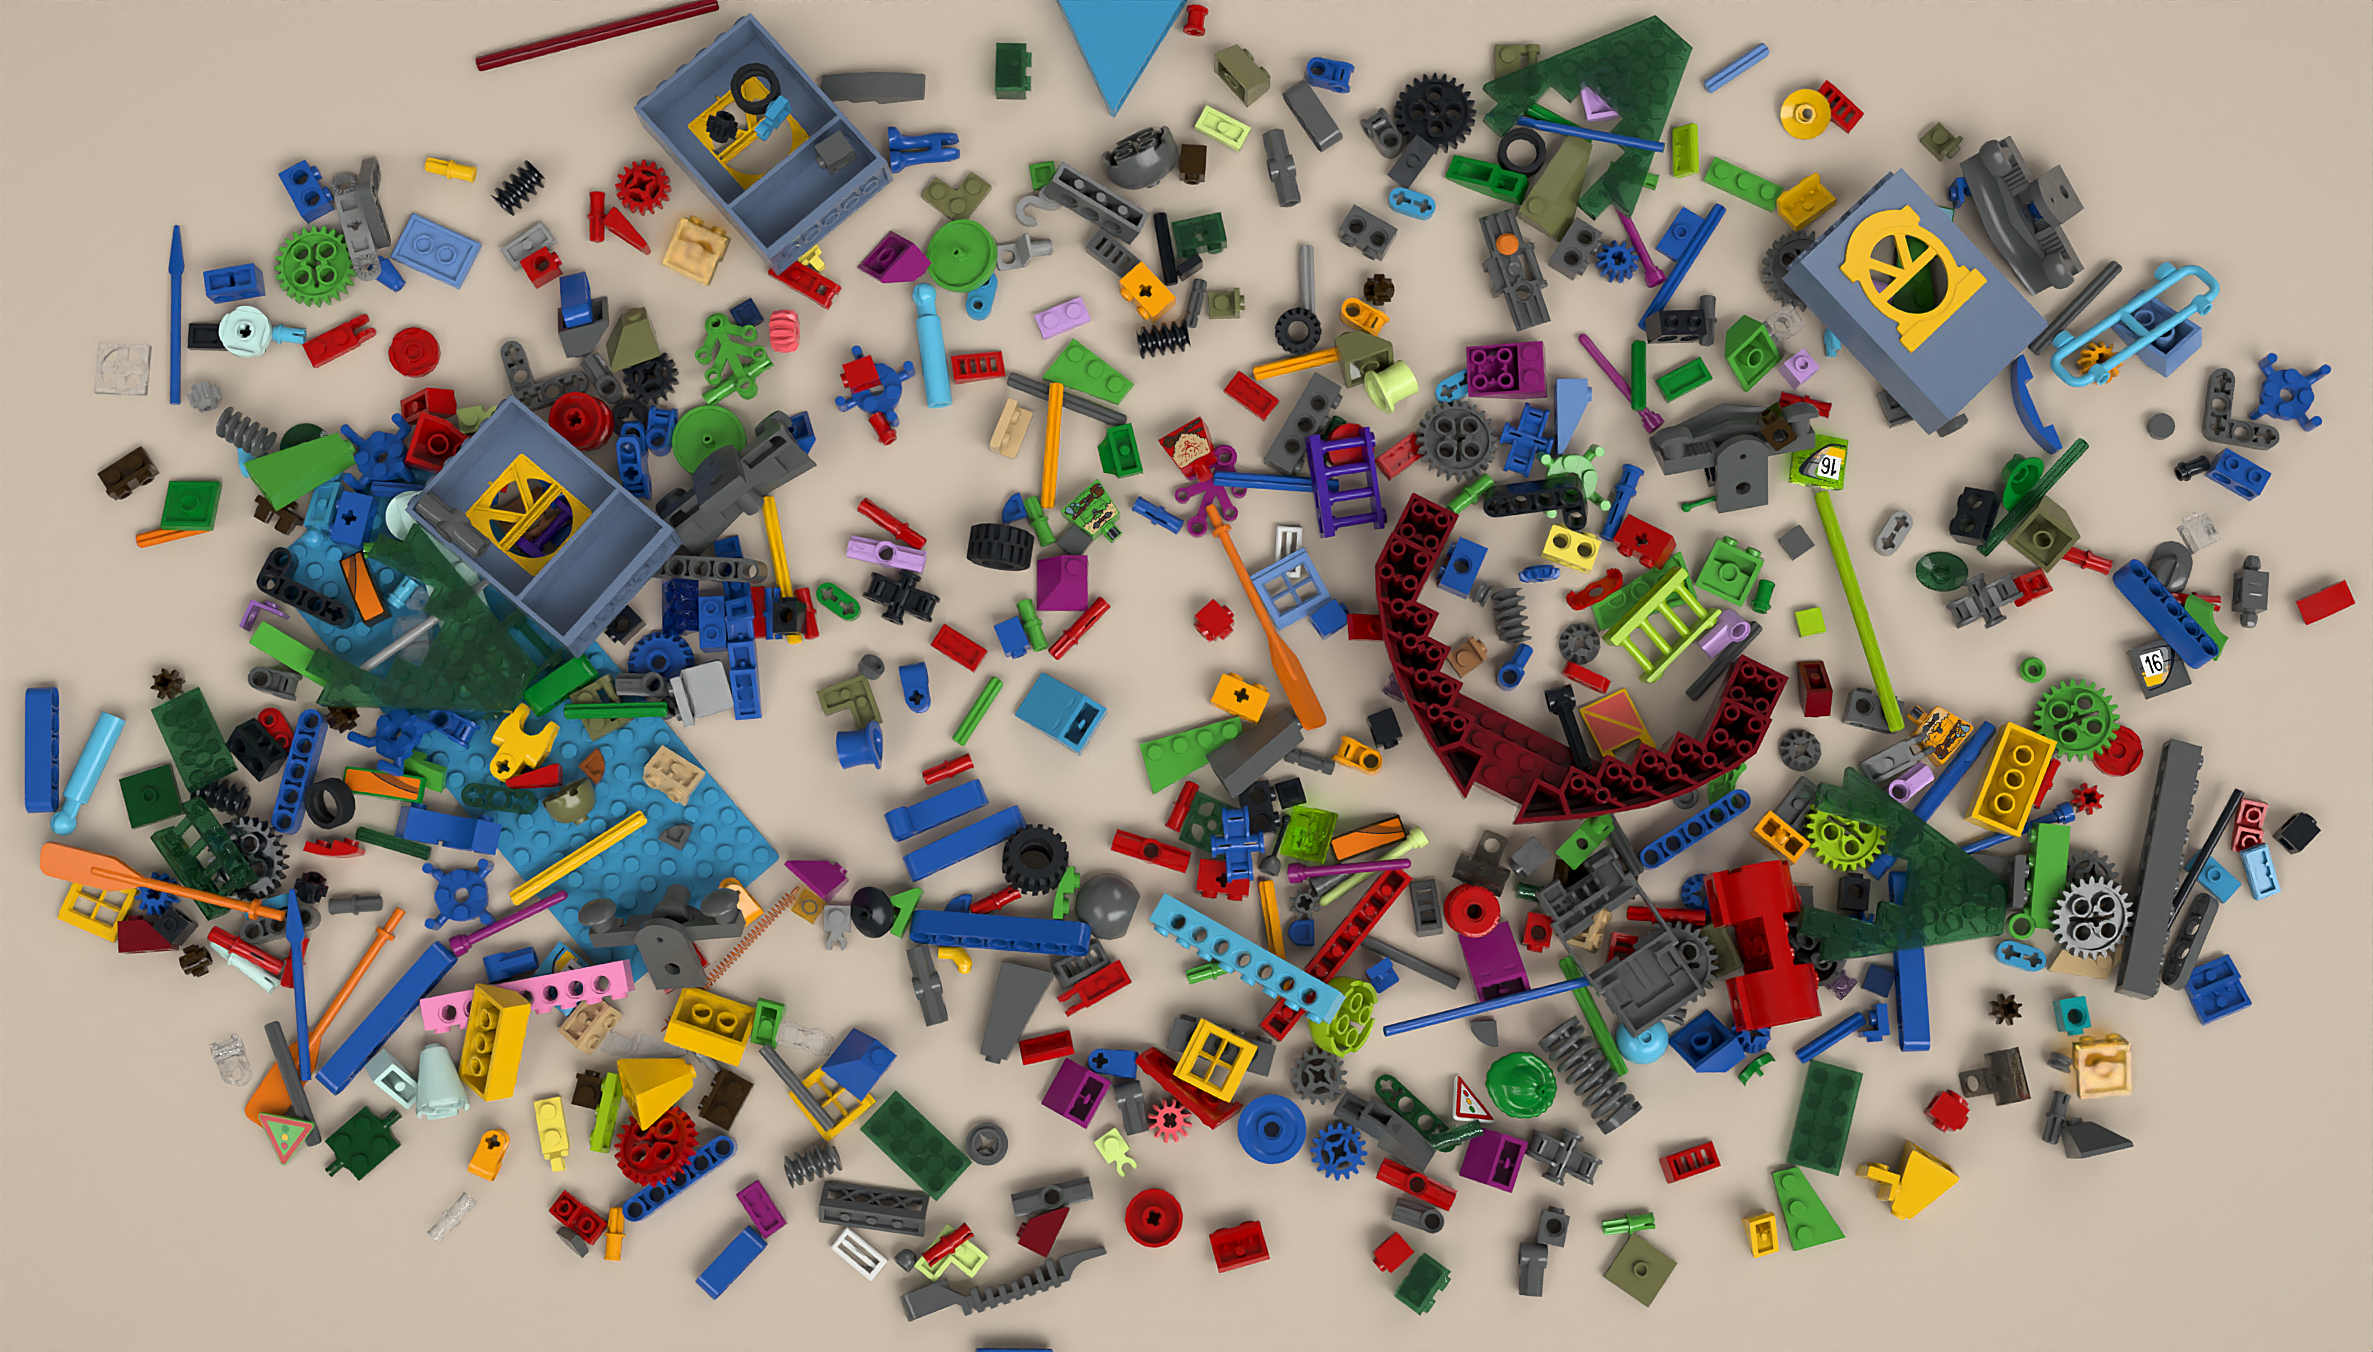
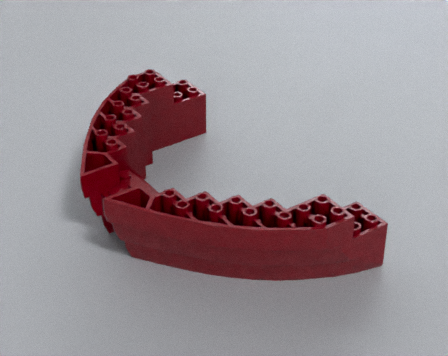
(1517, 762)

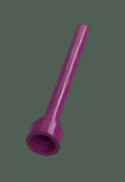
(1653, 275)
(1650, 419)
(1299, 872)
(462, 943)

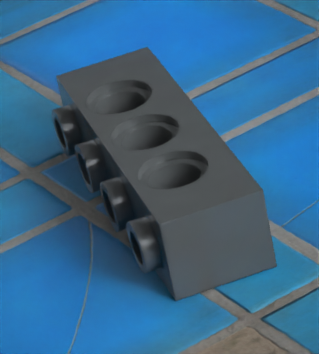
(1096, 203)
(1317, 389)
(1259, 1064)

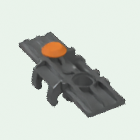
(1506, 272)

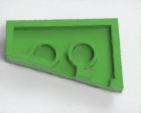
(1085, 372)
(1803, 1211)

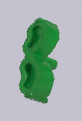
(1755, 1066)

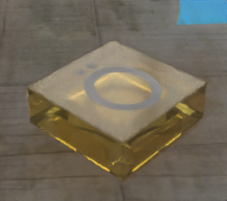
(808, 906)

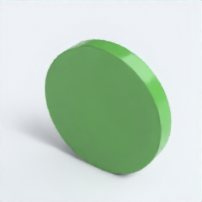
(962, 256)
(703, 432)

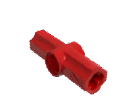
(1134, 845)
(1432, 1191)

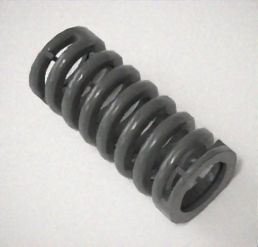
(1598, 1075)

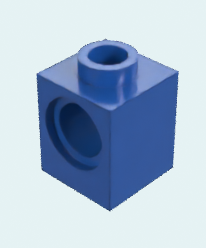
(1329, 619)
(1012, 638)

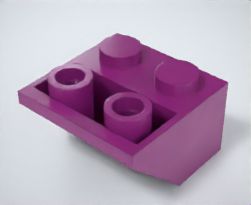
(1076, 1093)
(1494, 1160)

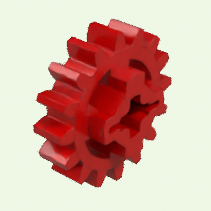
(634, 192)

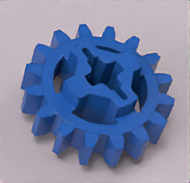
(1323, 1144)

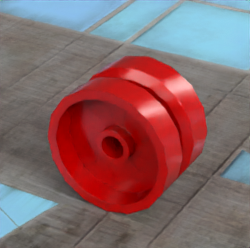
(582, 420)
(1150, 1233)

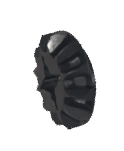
(623, 410)

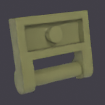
(1508, 57)
(600, 727)

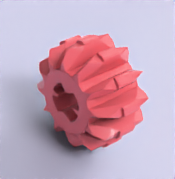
(784, 331)
(1160, 1120)

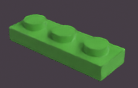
(1743, 184)

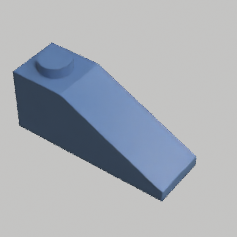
(1569, 404)

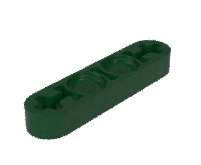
(1417, 1111)

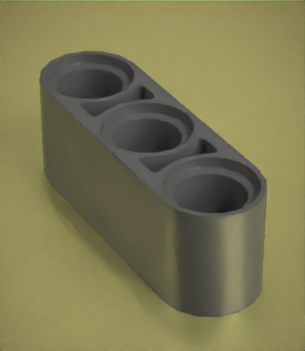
(1312, 115)
(268, 926)

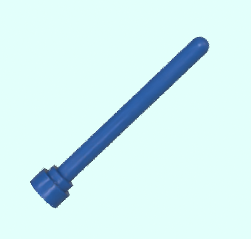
(2061, 814)

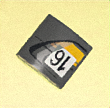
(2158, 668)

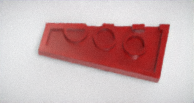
(1204, 1105)

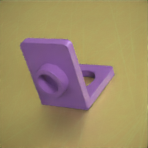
(254, 608)

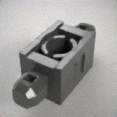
(2250, 591)

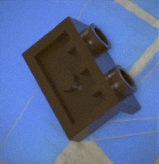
(128, 474)
(725, 1099)

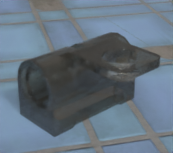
(1483, 866)
(2001, 1076)

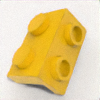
(1804, 202)
(1877, 1172)

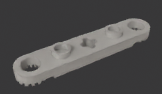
(359, 241)

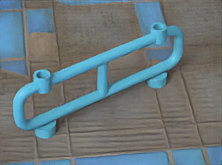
(2167, 276)

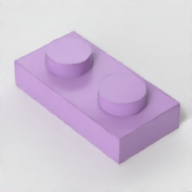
(1062, 318)

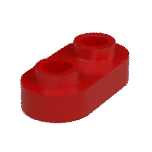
(279, 728)

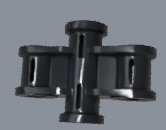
(901, 597)

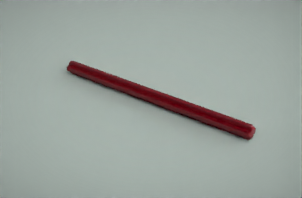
(596, 34)

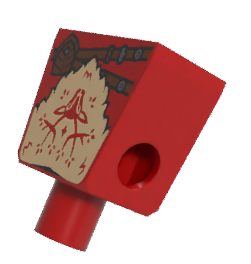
(1191, 449)

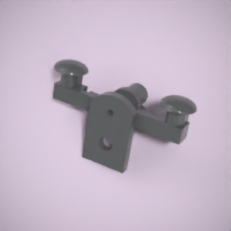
(668, 932)

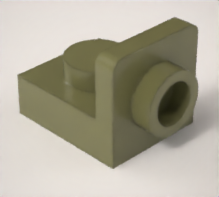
(1941, 142)
(1226, 304)

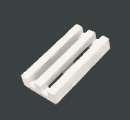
(1289, 530)
(841, 1239)

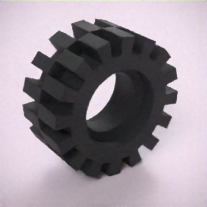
(1312, 324)

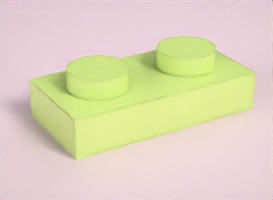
(1222, 128)

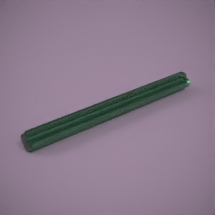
(2034, 495)

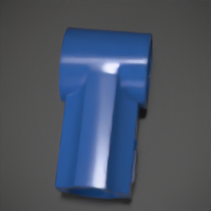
(503, 966)

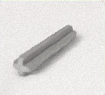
(1307, 278)

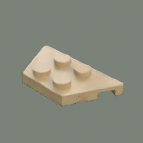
(2097, 969)

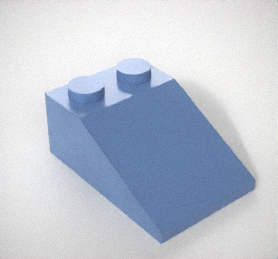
(2171, 348)

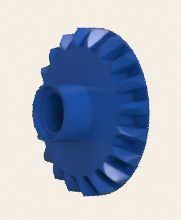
(658, 645)
(1291, 1129)

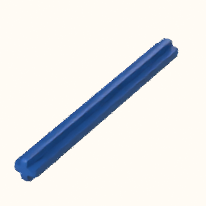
(1684, 262)

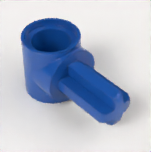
(1515, 667)

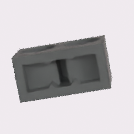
(1371, 227)
(1572, 247)
(1872, 718)

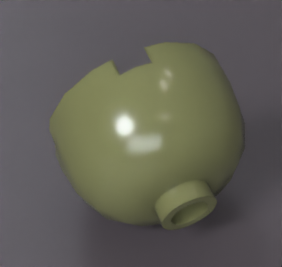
(571, 802)

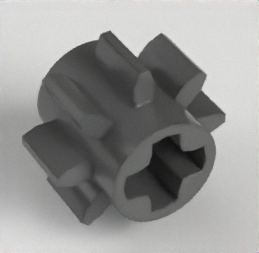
(1301, 911)

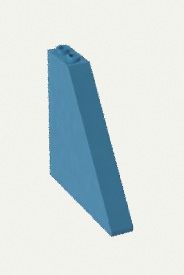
(1119, 40)

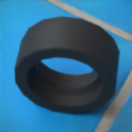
(753, 70)
(1523, 134)
(316, 807)

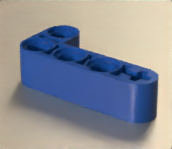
(935, 811)

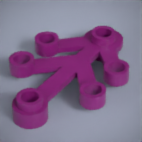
(1211, 491)

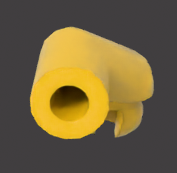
(958, 955)

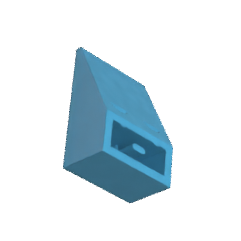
(1061, 713)

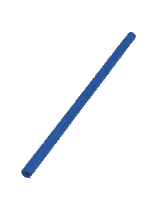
(1485, 1006)

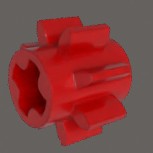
(2079, 799)

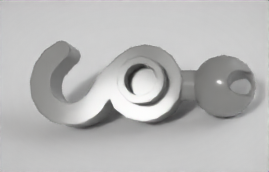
(1042, 202)

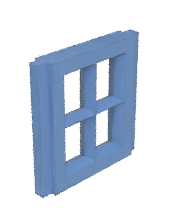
(1280, 568)

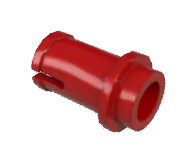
(882, 428)

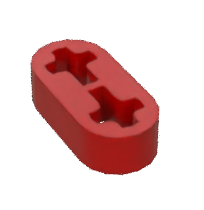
(1586, 677)

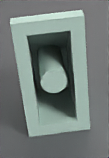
(393, 1078)

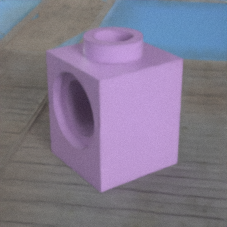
(1799, 369)

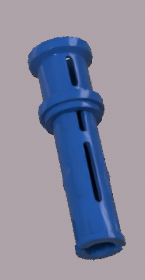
(1624, 492)

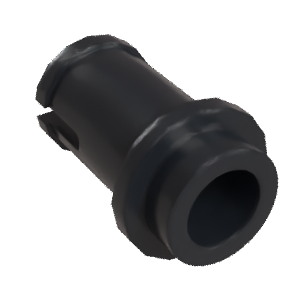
(2186, 470)

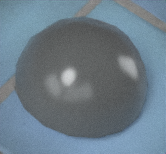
(1107, 905)

